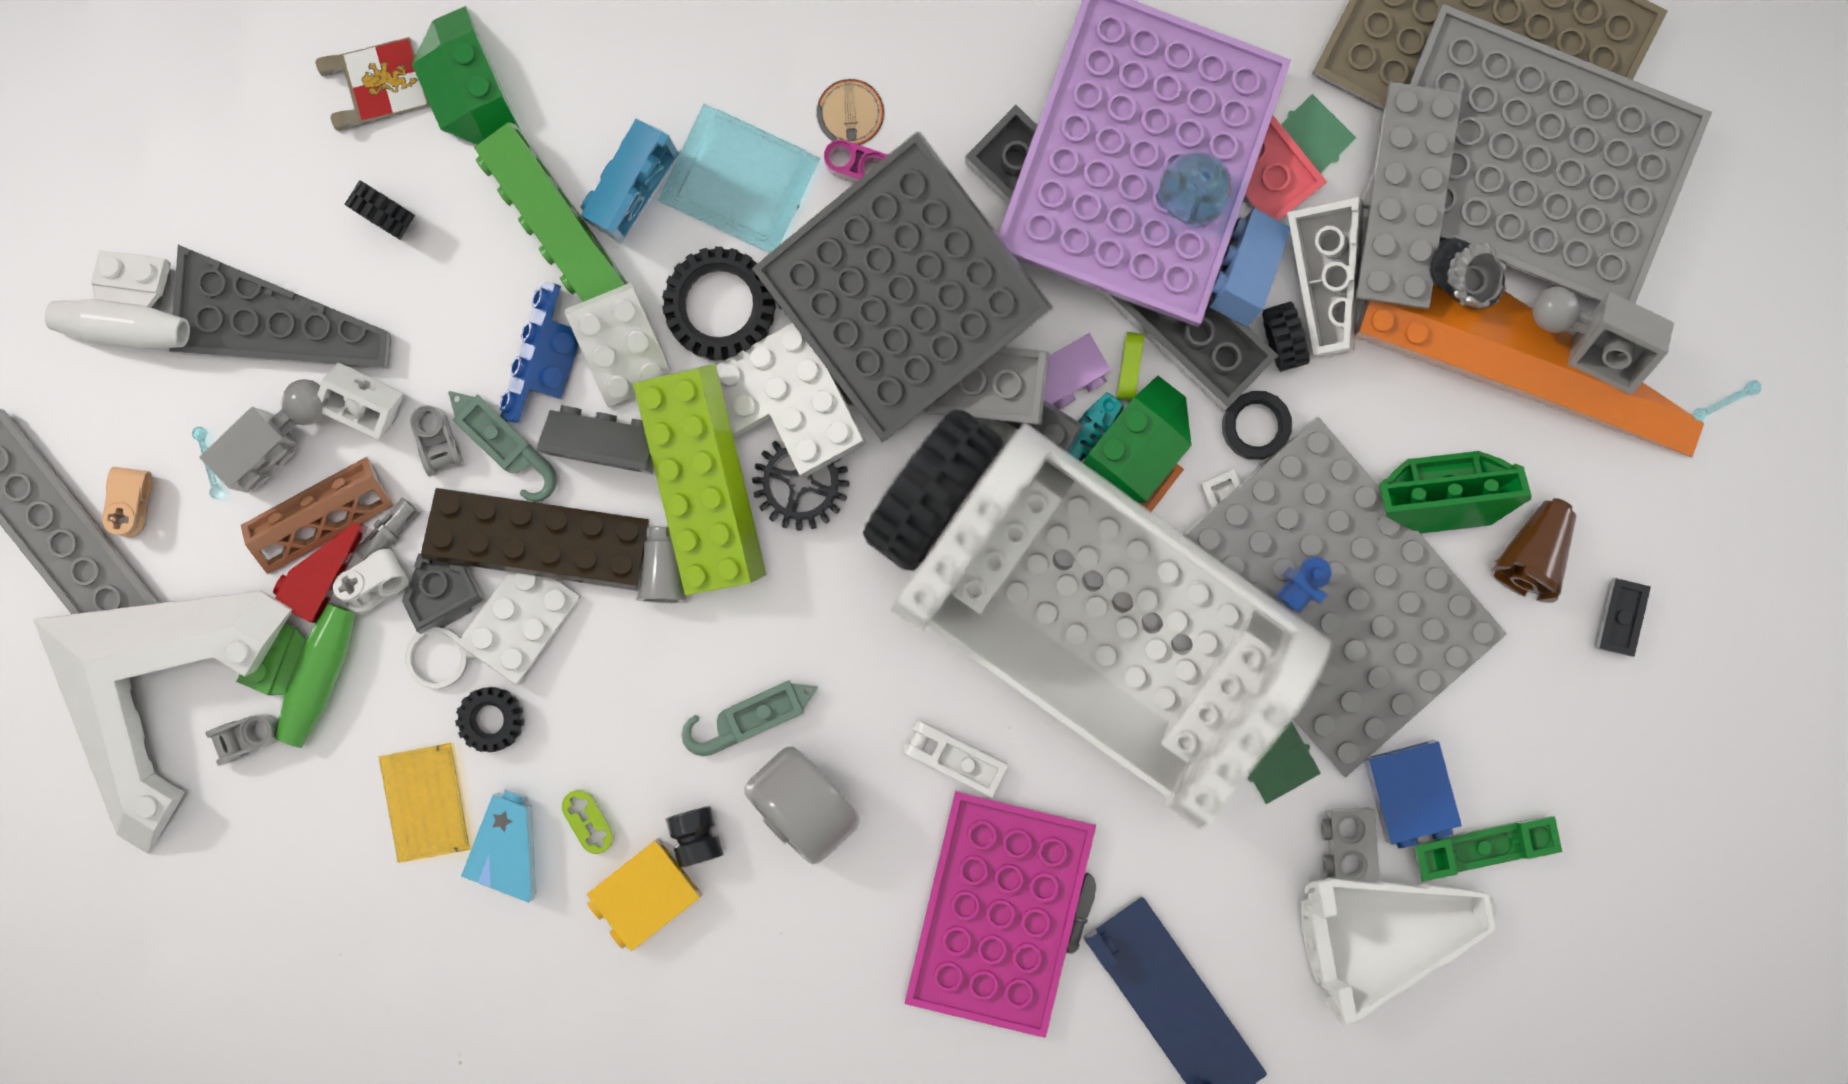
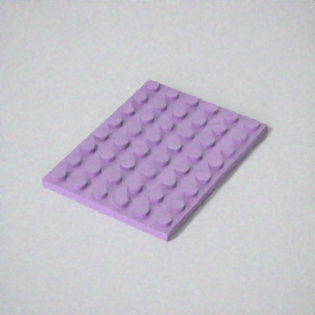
(1118, 112)

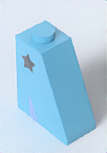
(505, 848)

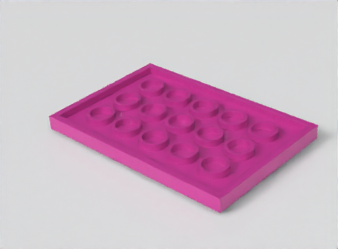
(1000, 914)

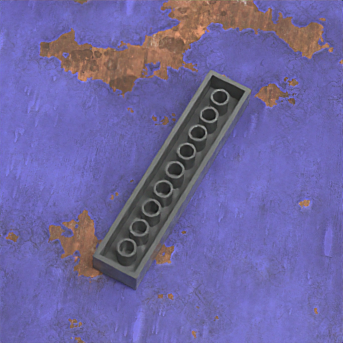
(1215, 356)

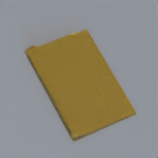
(424, 803)

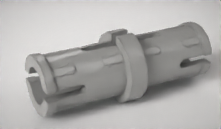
(388, 529)

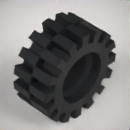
(379, 209)
(1286, 336)
(474, 735)

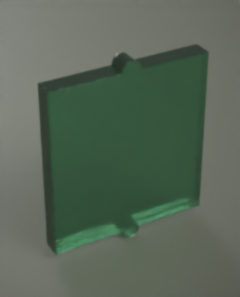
(1317, 133)
(1283, 765)

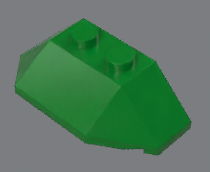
(461, 79)
(1144, 441)
(1453, 491)

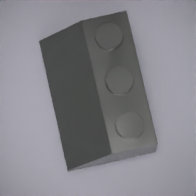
(596, 440)

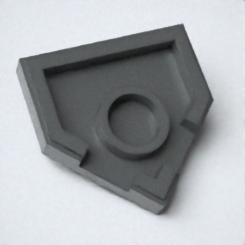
(439, 594)

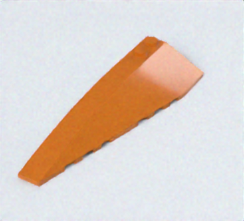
(1515, 355)

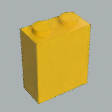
(643, 895)

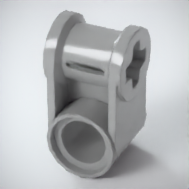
(435, 442)
(238, 738)

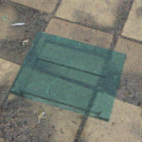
(739, 179)

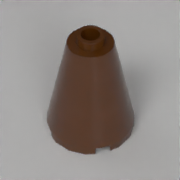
(1539, 553)

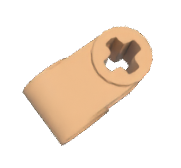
(126, 496)

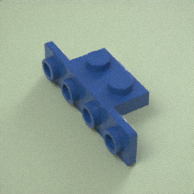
(544, 355)

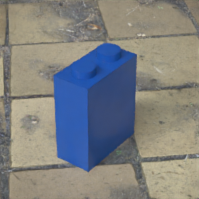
(1413, 793)

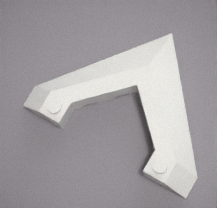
(93, 665)

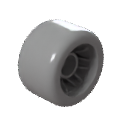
(801, 805)

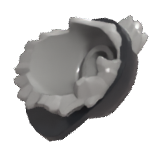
(1468, 272)

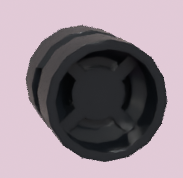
(694, 836)

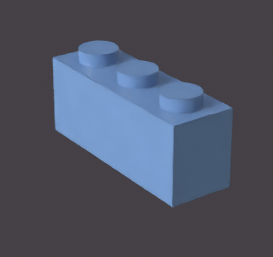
(1249, 267)

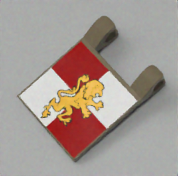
(378, 81)

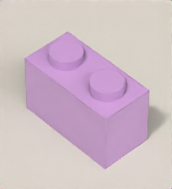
(1073, 369)

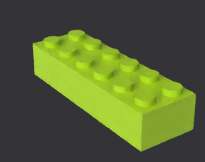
(700, 479)

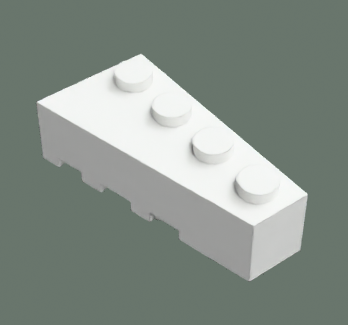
(1328, 267)

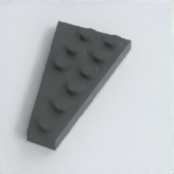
(256, 319)

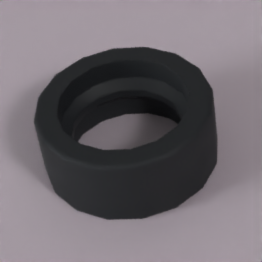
(1257, 452)

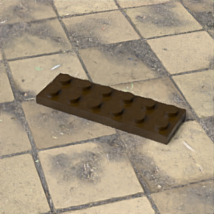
(535, 539)

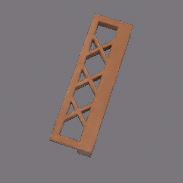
(310, 505)

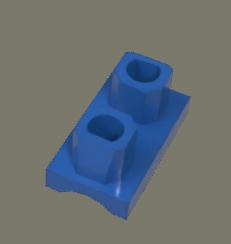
(1305, 583)

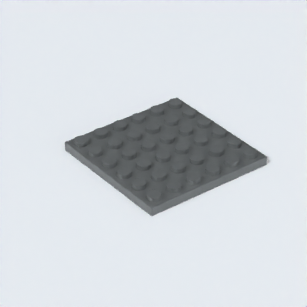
(902, 287)

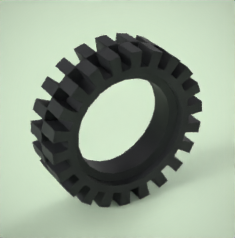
(680, 284)

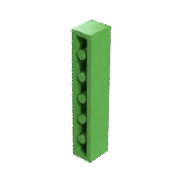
(547, 213)

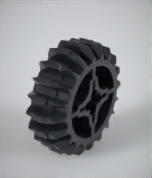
(771, 471)

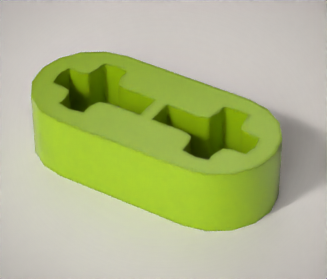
(1130, 366)
(580, 826)

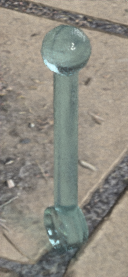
(1752, 388)
(200, 434)

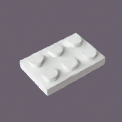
(617, 342)
(518, 623)

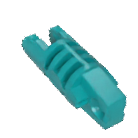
(1096, 423)

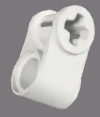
(373, 581)

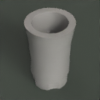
(660, 570)

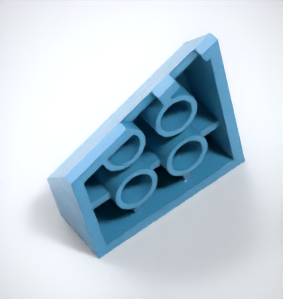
(629, 180)

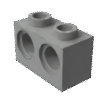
(1361, 844)

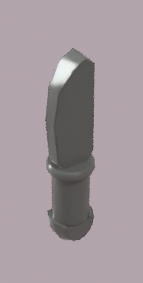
(1083, 909)

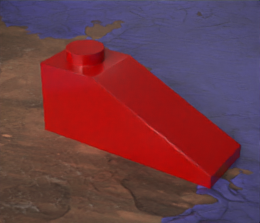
(310, 583)

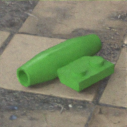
(304, 671)

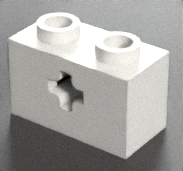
(359, 400)

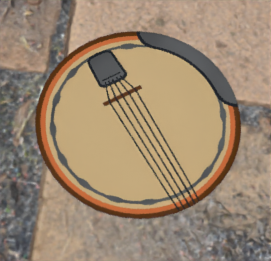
(850, 111)

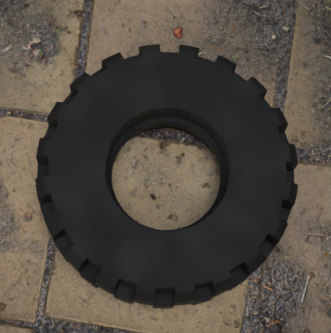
(932, 489)

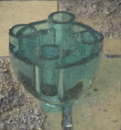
(1188, 196)

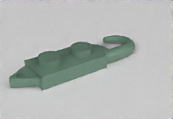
(501, 441)
(751, 717)

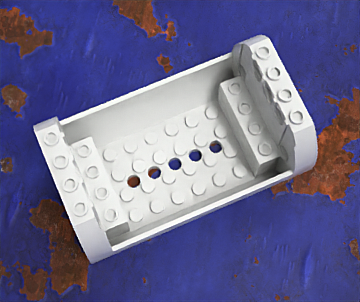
(1167, 714)

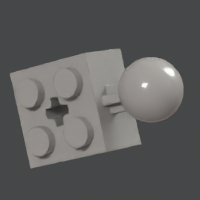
(1613, 343)
(262, 440)

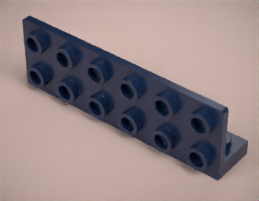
(1172, 999)

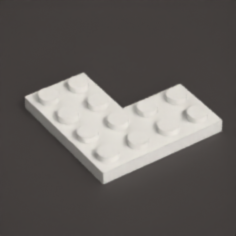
(794, 388)

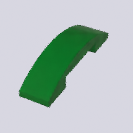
(1487, 847)

